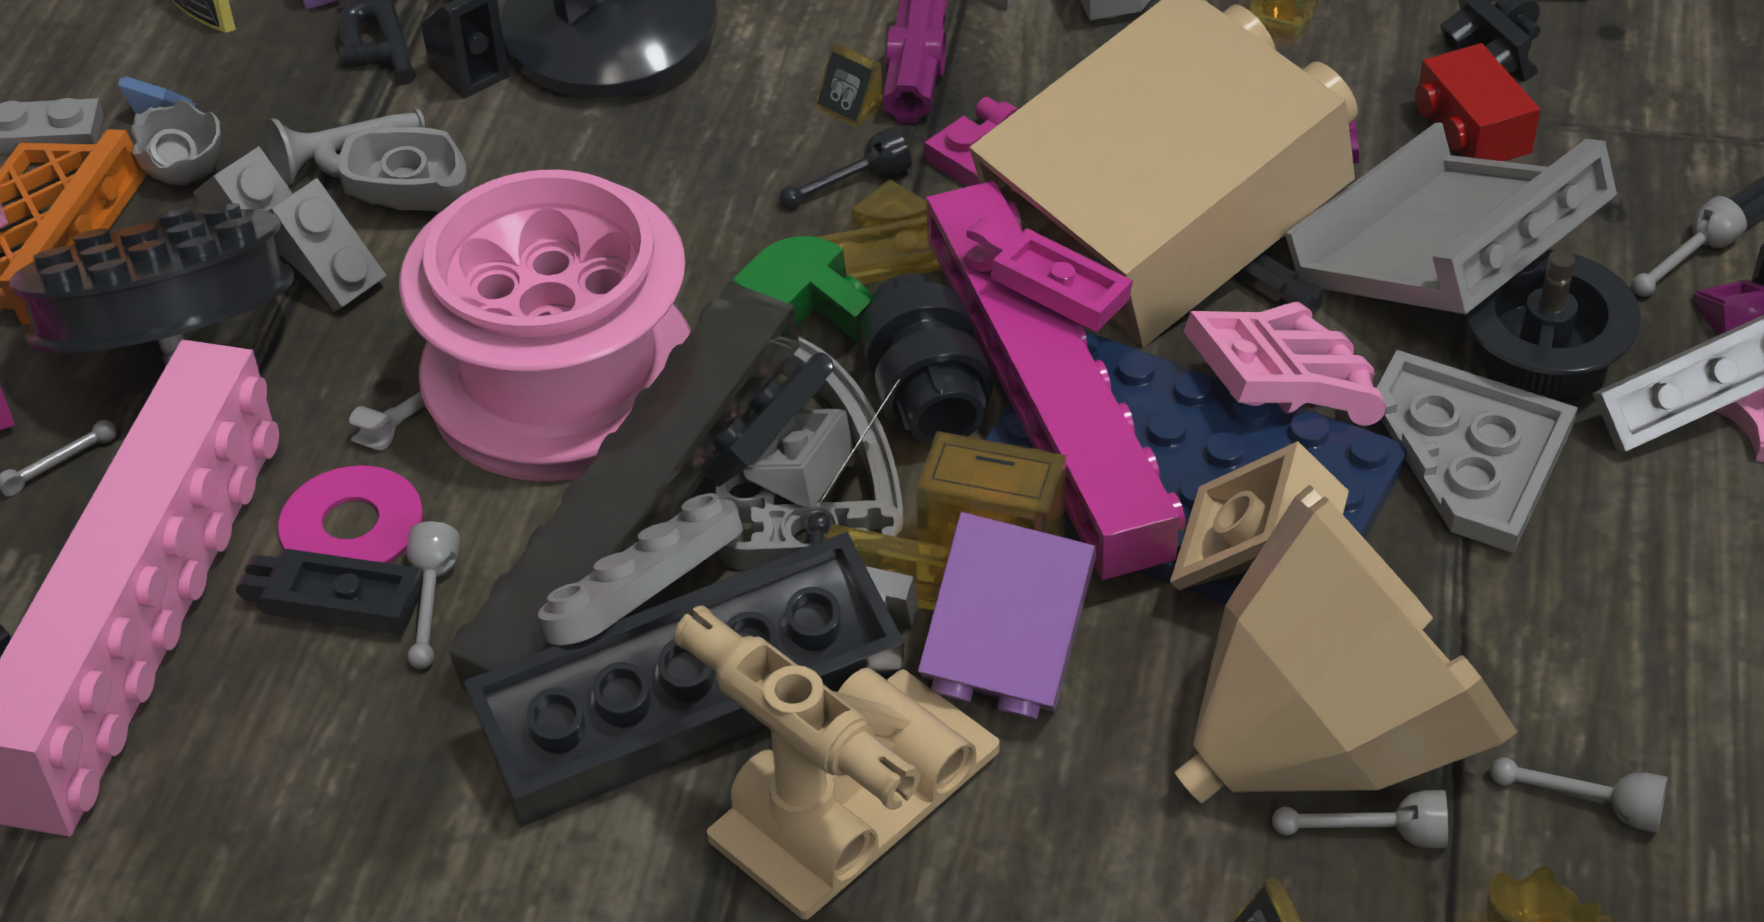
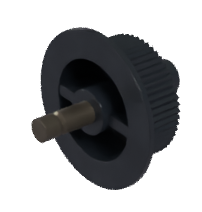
(1555, 326)

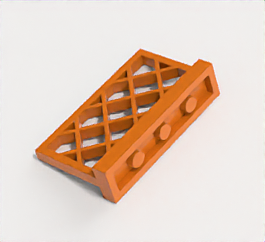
(80, 202)

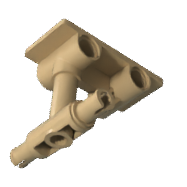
(843, 767)

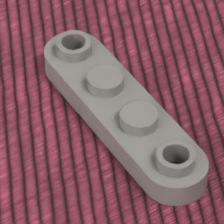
(641, 571)

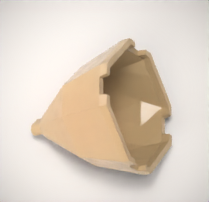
(1330, 673)

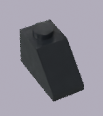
(466, 45)

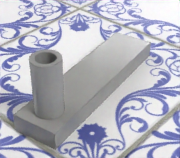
(1684, 386)

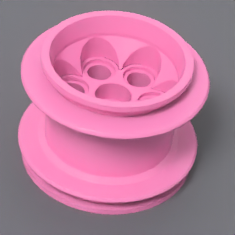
(542, 317)

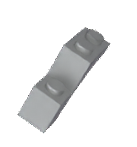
(312, 227)

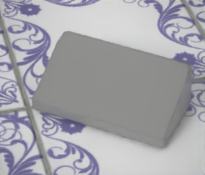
(804, 456)

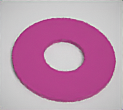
(388, 492)

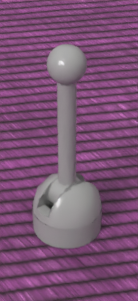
(1714, 224)
(435, 551)
(1635, 798)
(1419, 819)

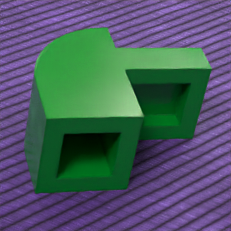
(810, 277)

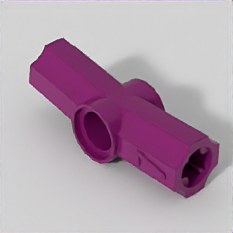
(915, 58)

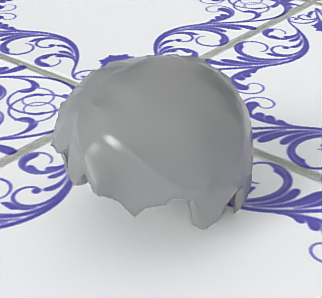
(176, 143)

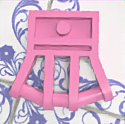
(1286, 361)

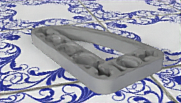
(777, 524)

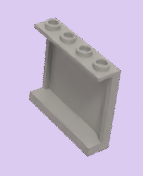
(1446, 225)

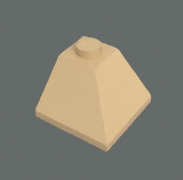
(1241, 511)

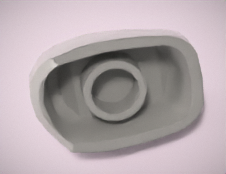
(403, 168)

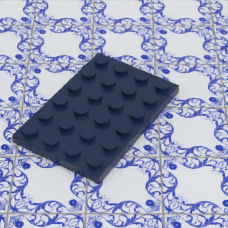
(1206, 433)

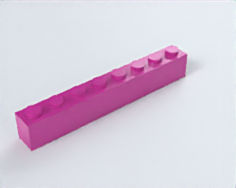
(1060, 396)

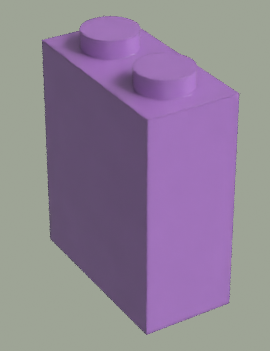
(1006, 615)

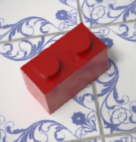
(1478, 104)

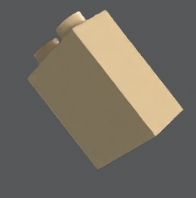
(1175, 155)

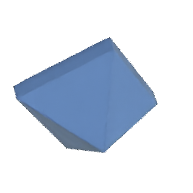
(145, 95)

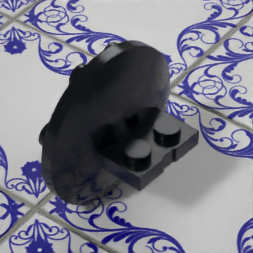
(606, 44)

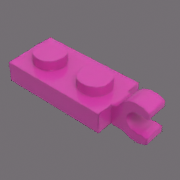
(1048, 273)

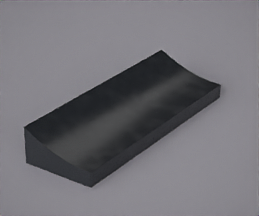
(638, 703)

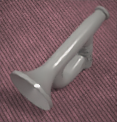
(293, 149)

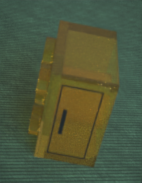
(989, 482)

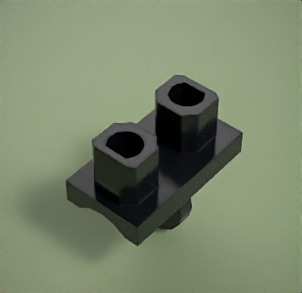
(1502, 28)

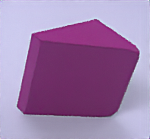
(1730, 304)

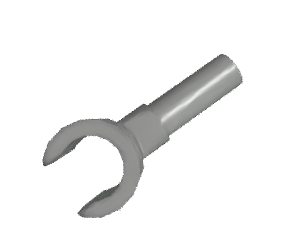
(378, 427)

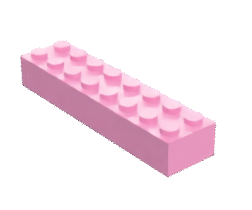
(127, 582)

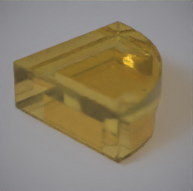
(888, 205)

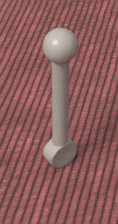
(14, 481)

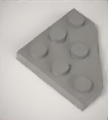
(1474, 444)

